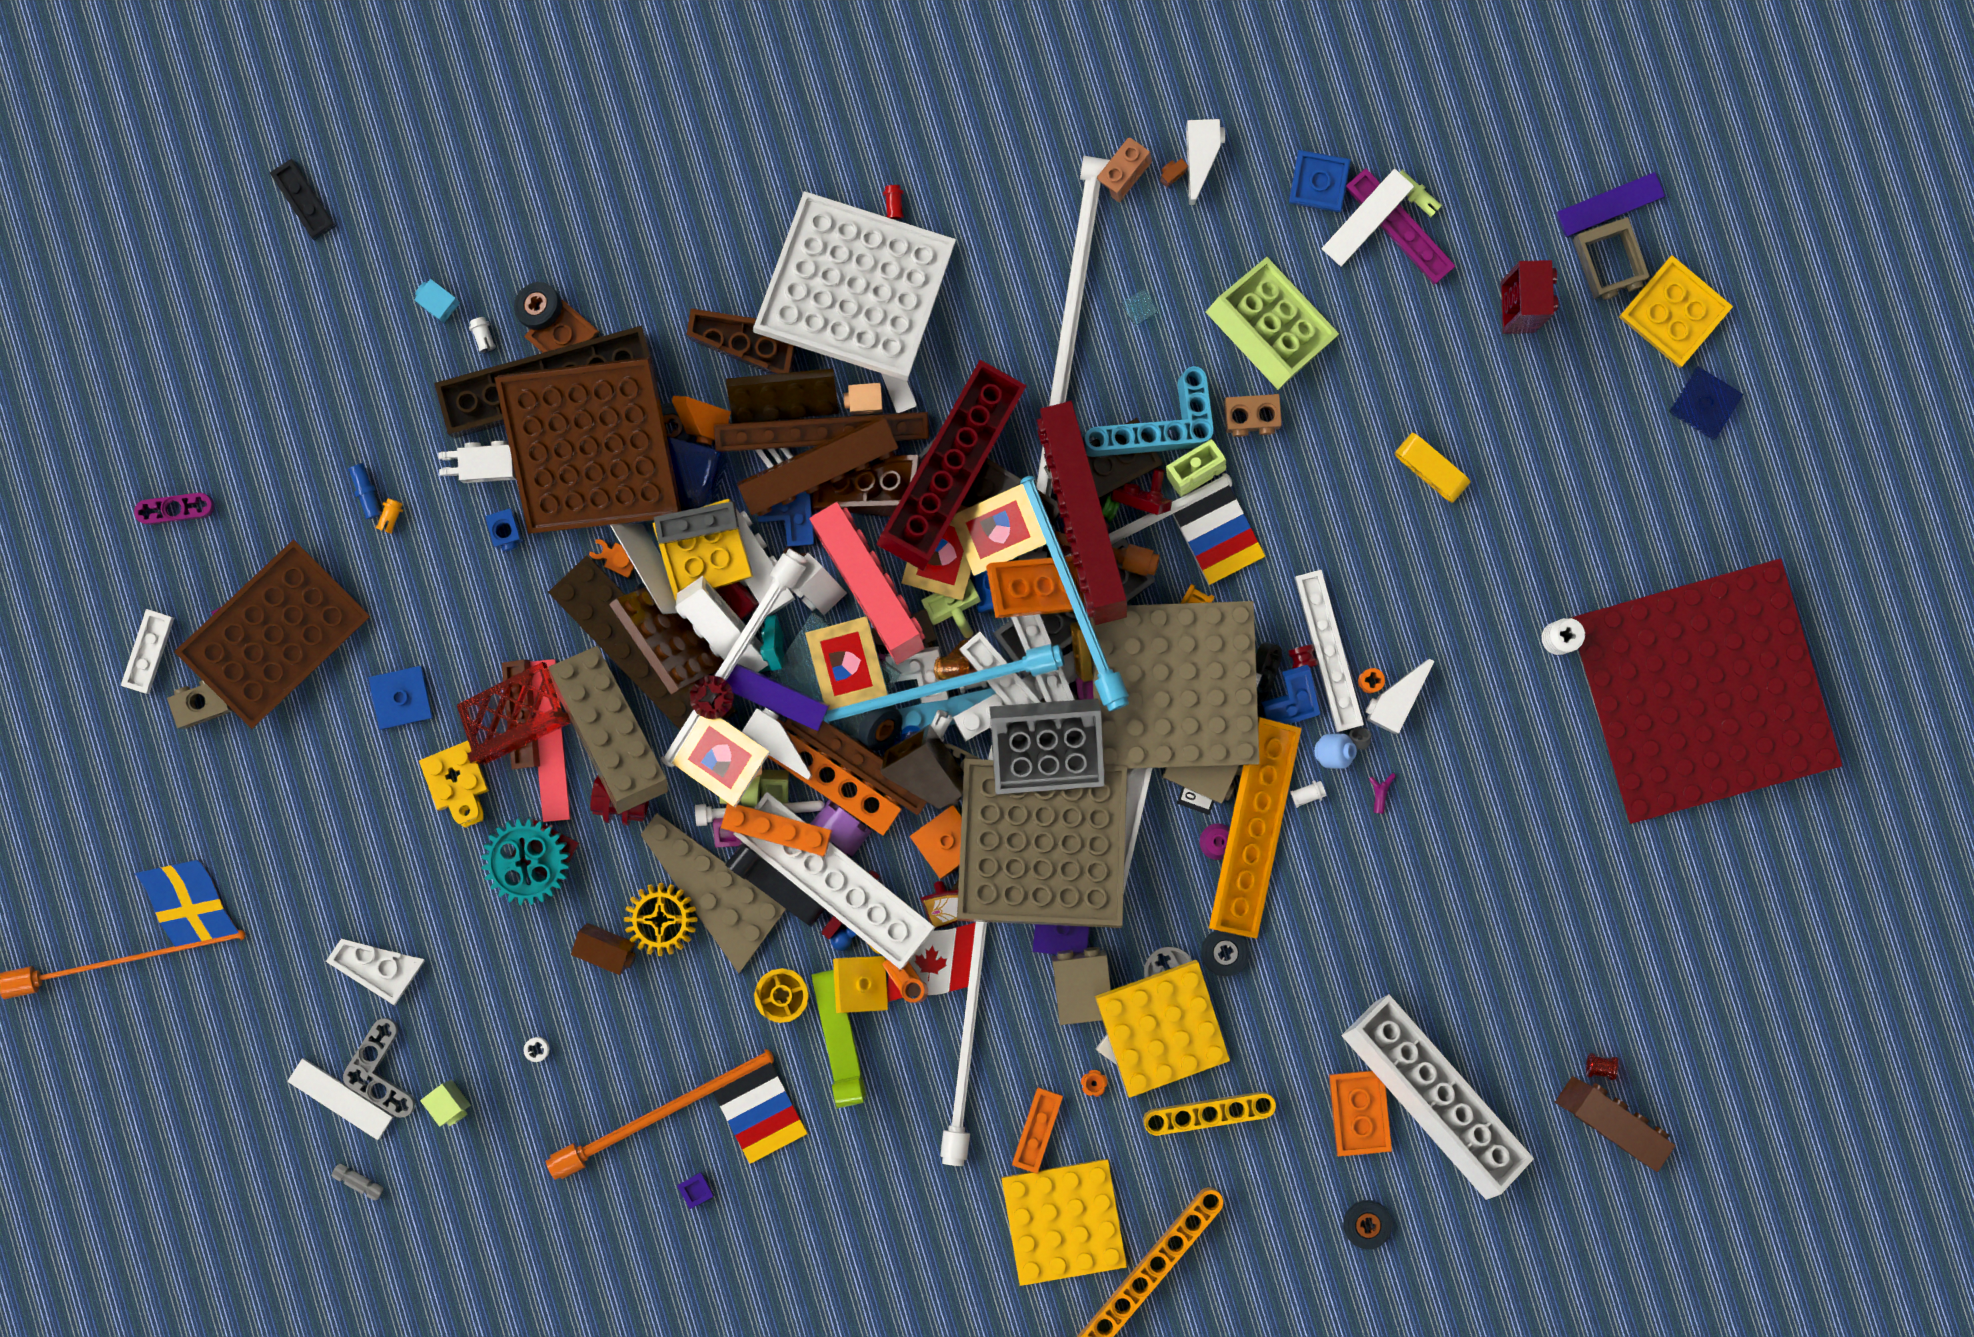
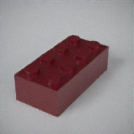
(1528, 296)

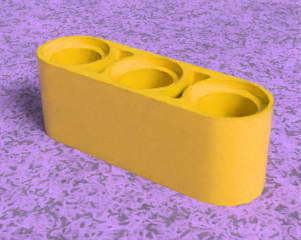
(1432, 467)

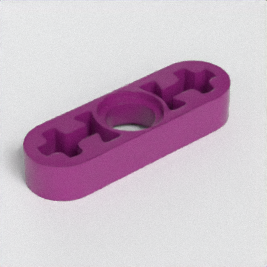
(155, 518)

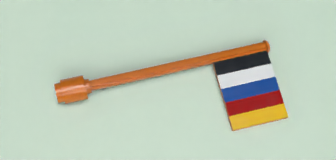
(748, 1097)

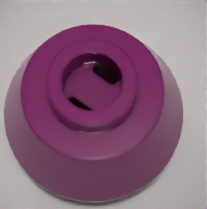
(1211, 832)

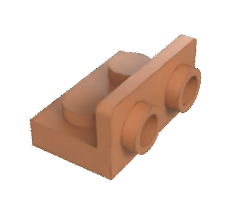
(1125, 168)

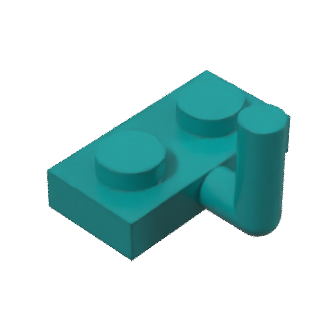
(773, 644)

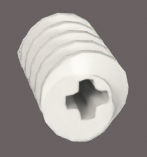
(1570, 629)

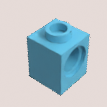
(436, 300)

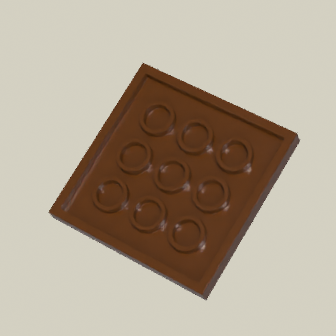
(666, 641)

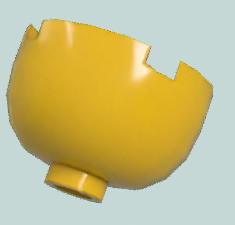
(781, 995)

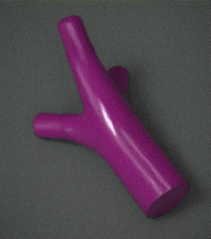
(1381, 793)

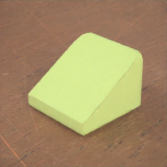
(776, 783)

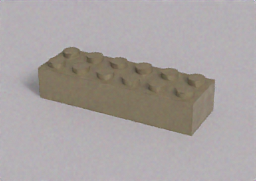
(608, 729)

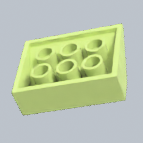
(1272, 322)

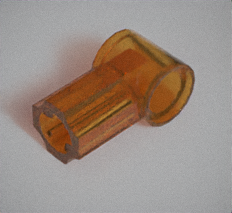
(952, 665)

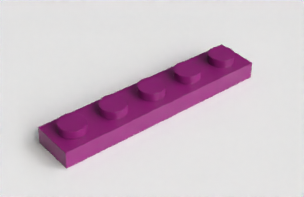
(1405, 232)

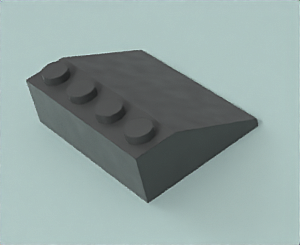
(1047, 746)

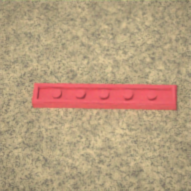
(552, 764)

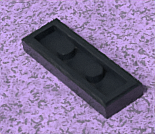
(302, 199)

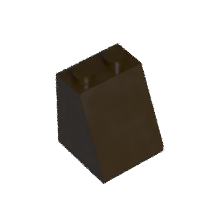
(925, 768)

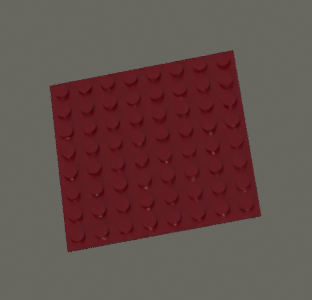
(1706, 691)

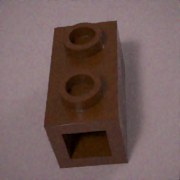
(604, 949)

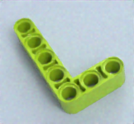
(848, 1081)

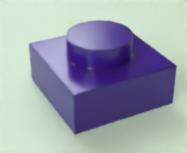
(695, 1190)

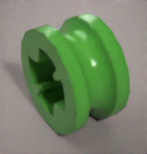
(1109, 508)

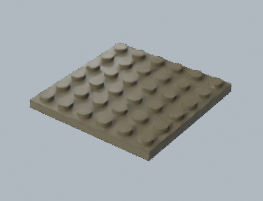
(1186, 686)
(1042, 852)

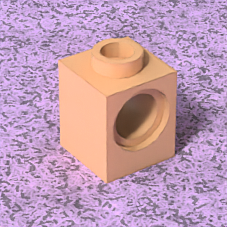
(864, 399)

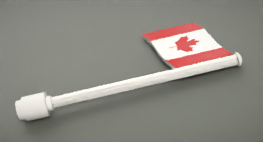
(949, 963)

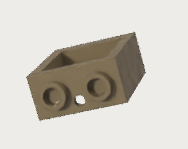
(1624, 229)

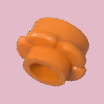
(1088, 1088)

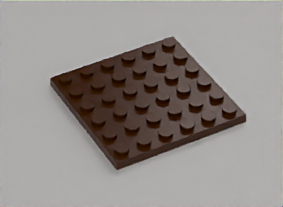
(588, 445)

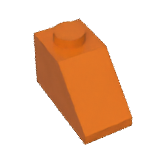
(699, 418)

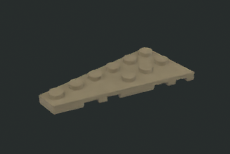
(728, 905)

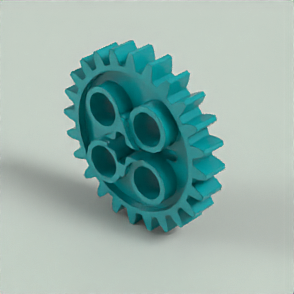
(501, 863)

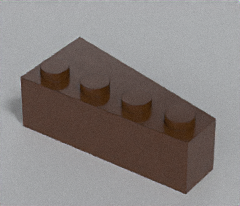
(1615, 1123)

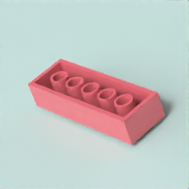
(864, 578)

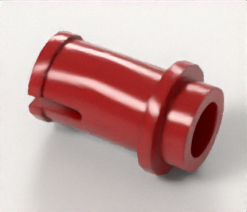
(893, 201)

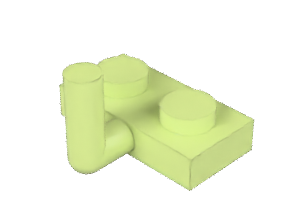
(943, 607)

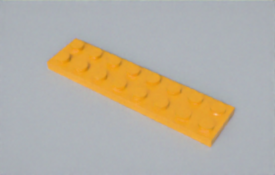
(1255, 831)

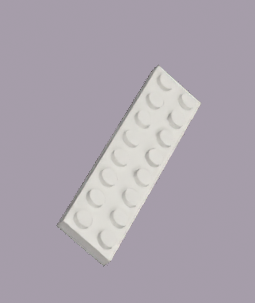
(846, 892)

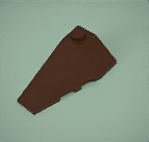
(872, 489)

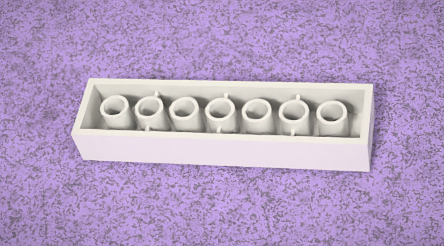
(1437, 1097)

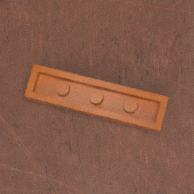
(776, 829)

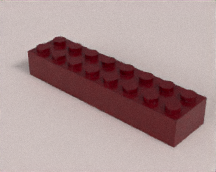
(951, 465)
(1081, 513)

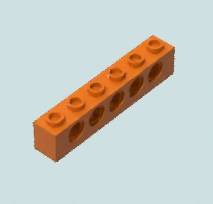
(879, 821)

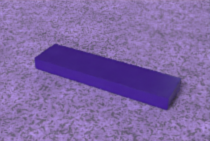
(1610, 204)
(777, 697)

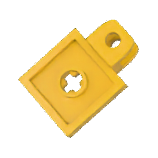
(457, 795)

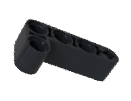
(768, 879)

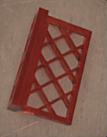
(514, 736)

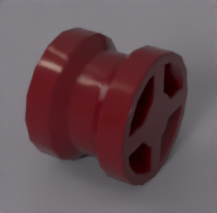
(1303, 656)

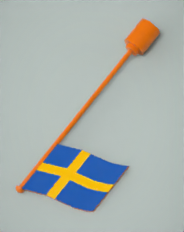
(185, 908)

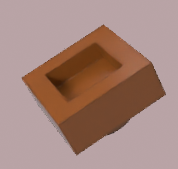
(1173, 172)

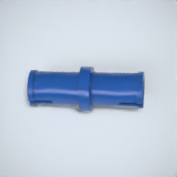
(365, 491)

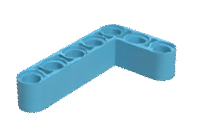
(1158, 430)

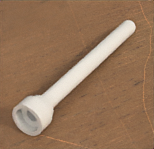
(706, 814)

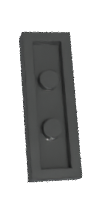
(696, 522)

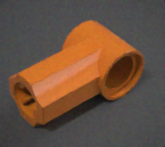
(904, 979)

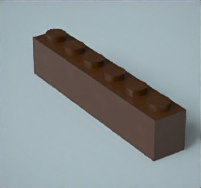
(817, 465)

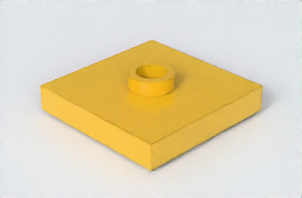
(860, 984)

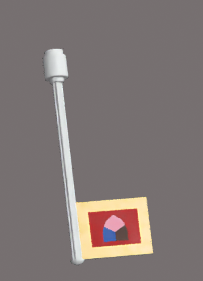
(713, 748)

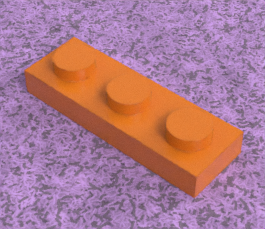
(1037, 1130)

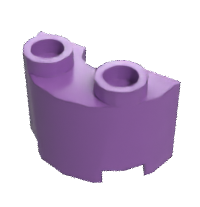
(847, 831)

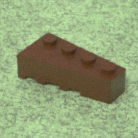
(735, 338)

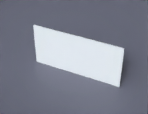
(647, 563)

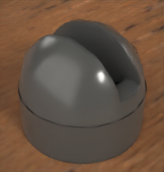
(1360, 733)

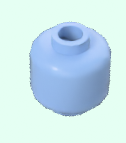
(1335, 751)

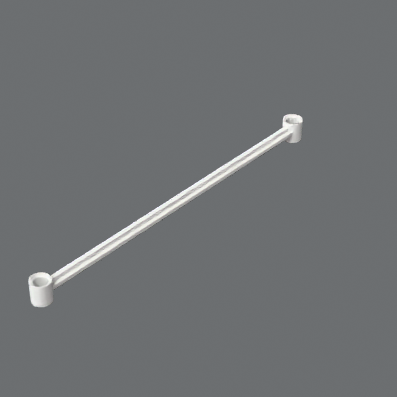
(1090, 170)

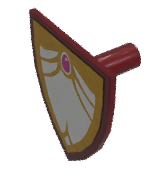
(941, 906)

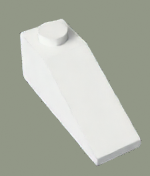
(1203, 145)
(1395, 703)
(772, 736)

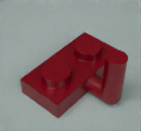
(1147, 501)

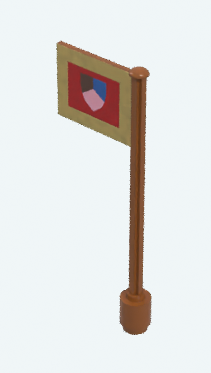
(950, 571)

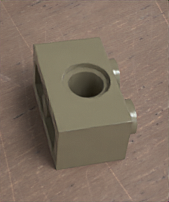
(185, 710)

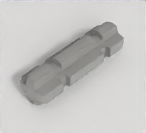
(357, 1182)

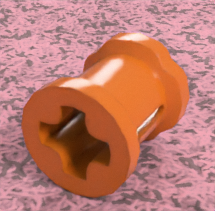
(1365, 686)

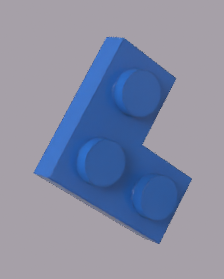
(796, 517)
(1300, 699)

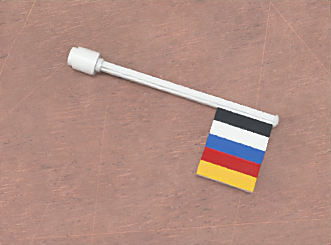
(1212, 528)

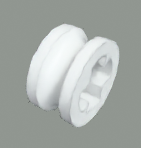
(539, 1057)

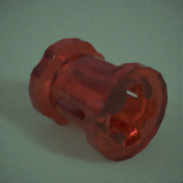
(1601, 1066)

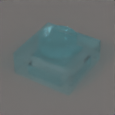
(1139, 307)

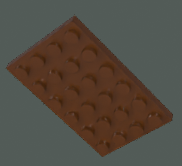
(272, 634)

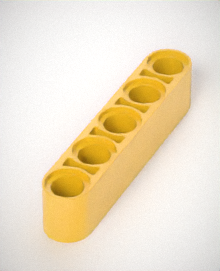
(1222, 1113)

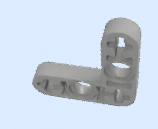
(368, 1069)

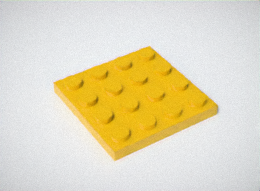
(1162, 1028)
(1063, 1222)

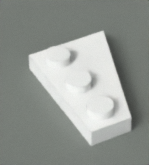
(376, 969)

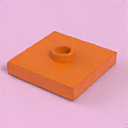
(941, 841)

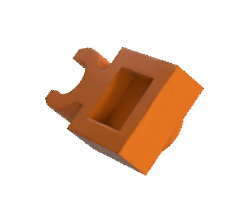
(616, 558)

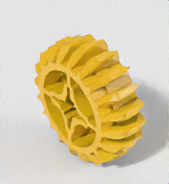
(660, 932)

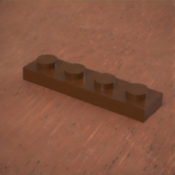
(529, 754)

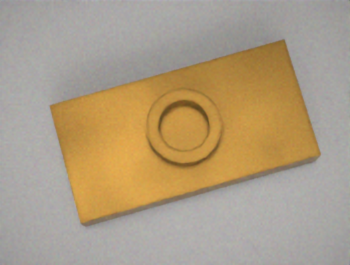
(1081, 653)

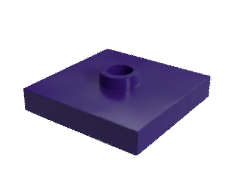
(1058, 938)

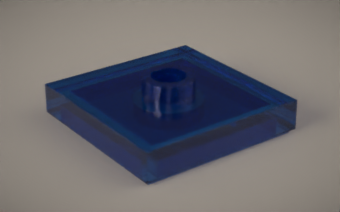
(1706, 403)

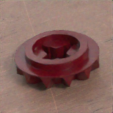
(722, 703)

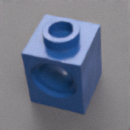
(496, 521)

